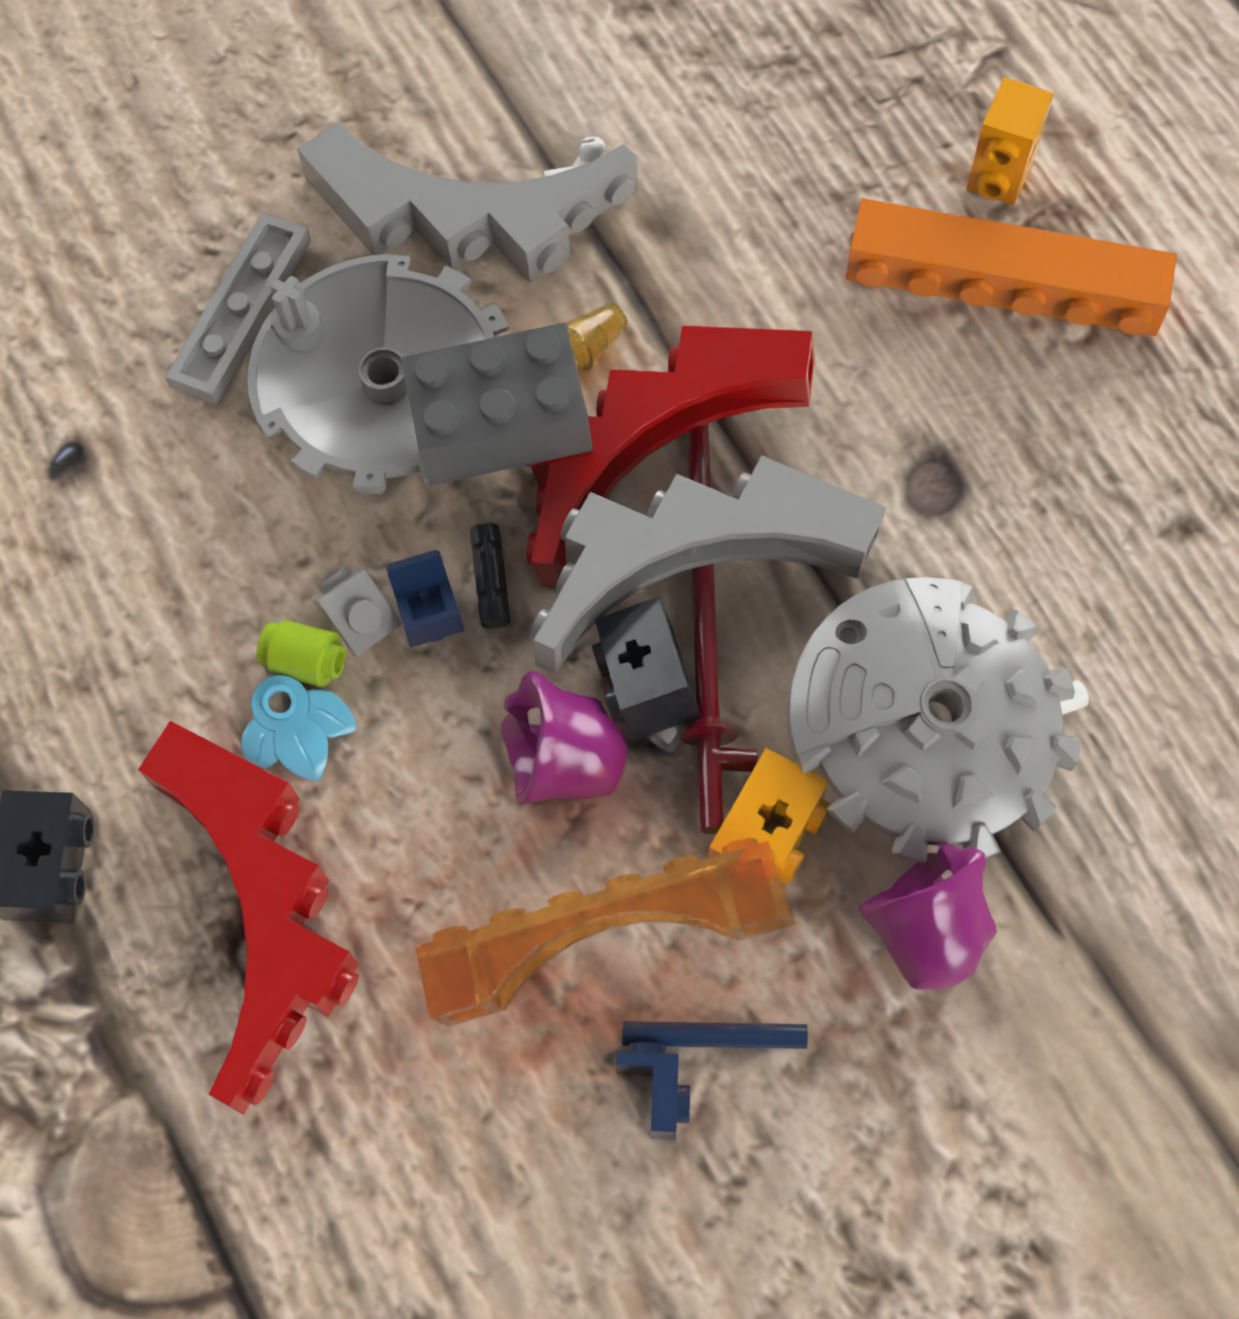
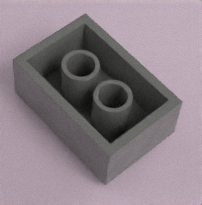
(497, 404)

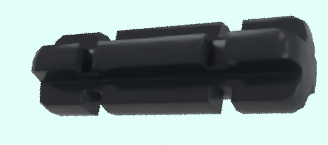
(490, 575)

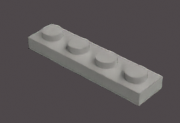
(237, 309)

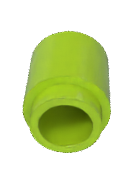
(301, 652)

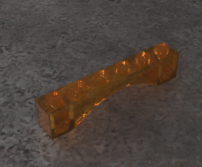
(485, 967)

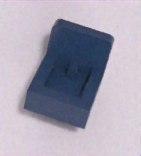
(424, 598)
(669, 1098)

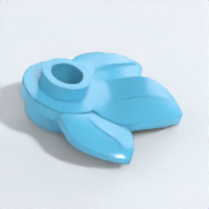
(298, 734)

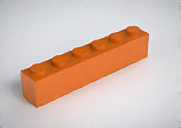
(1011, 267)

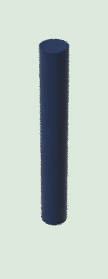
(716, 1034)

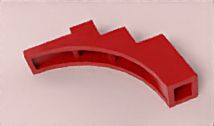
(707, 379)
(277, 890)

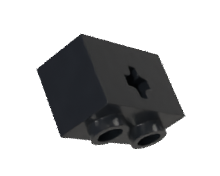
(645, 669)
(28, 830)

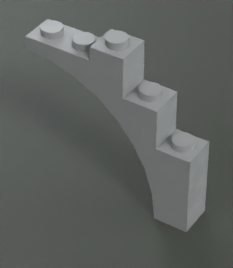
(462, 218)
(769, 516)

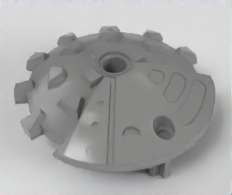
(334, 343)
(869, 728)

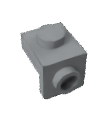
(355, 608)

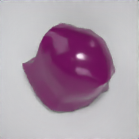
(572, 751)
(935, 924)

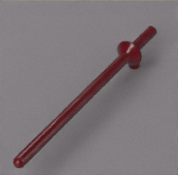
(708, 730)

